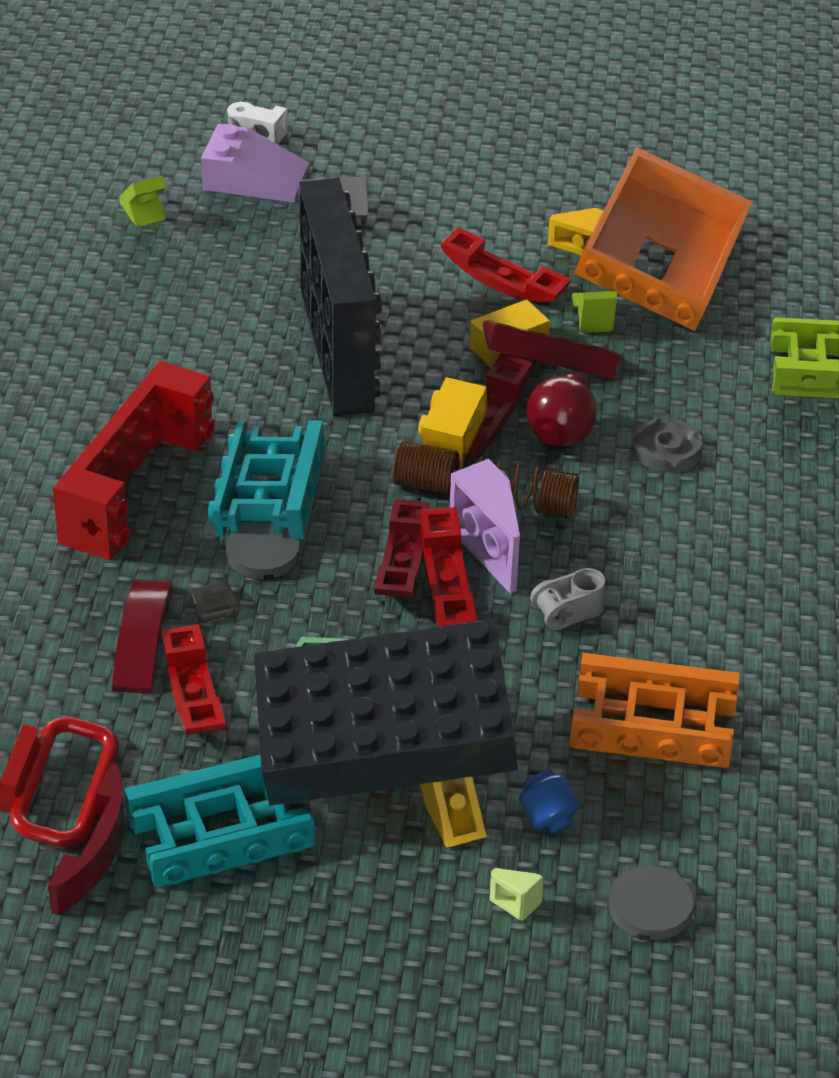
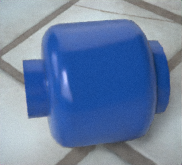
(549, 801)

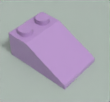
(250, 165)
(488, 519)

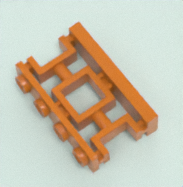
(655, 686)

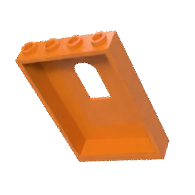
(676, 212)

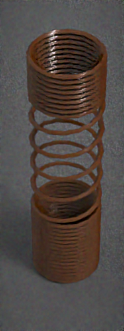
(431, 468)

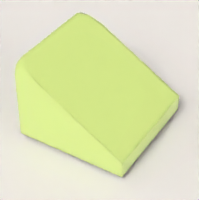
(516, 891)

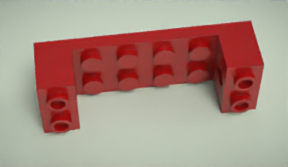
(90, 496)

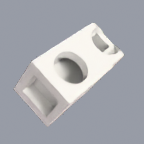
(266, 122)

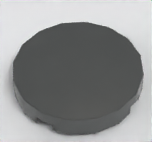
(667, 445)
(260, 551)
(651, 902)

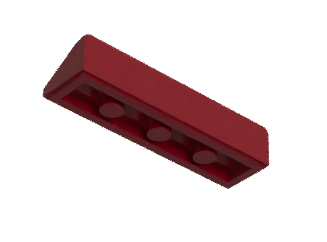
(550, 349)

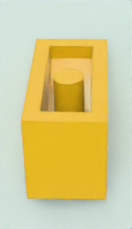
(573, 229)
(454, 810)

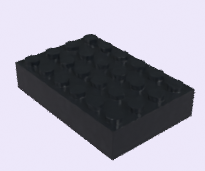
(339, 296)
(383, 712)

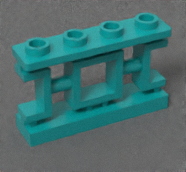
(266, 498)
(206, 794)

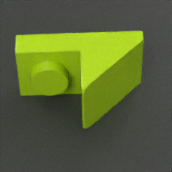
(143, 201)
(595, 310)

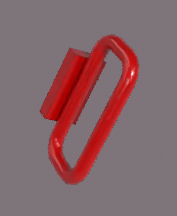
(27, 766)

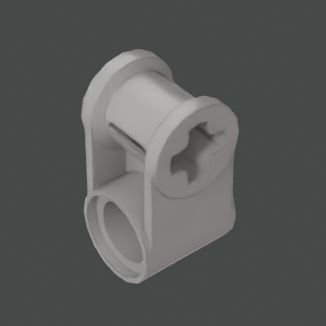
(573, 598)

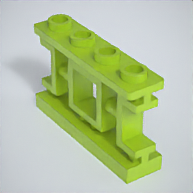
(806, 368)

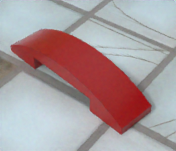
(499, 274)
(446, 567)
(191, 680)

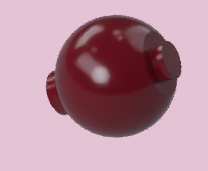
(562, 410)

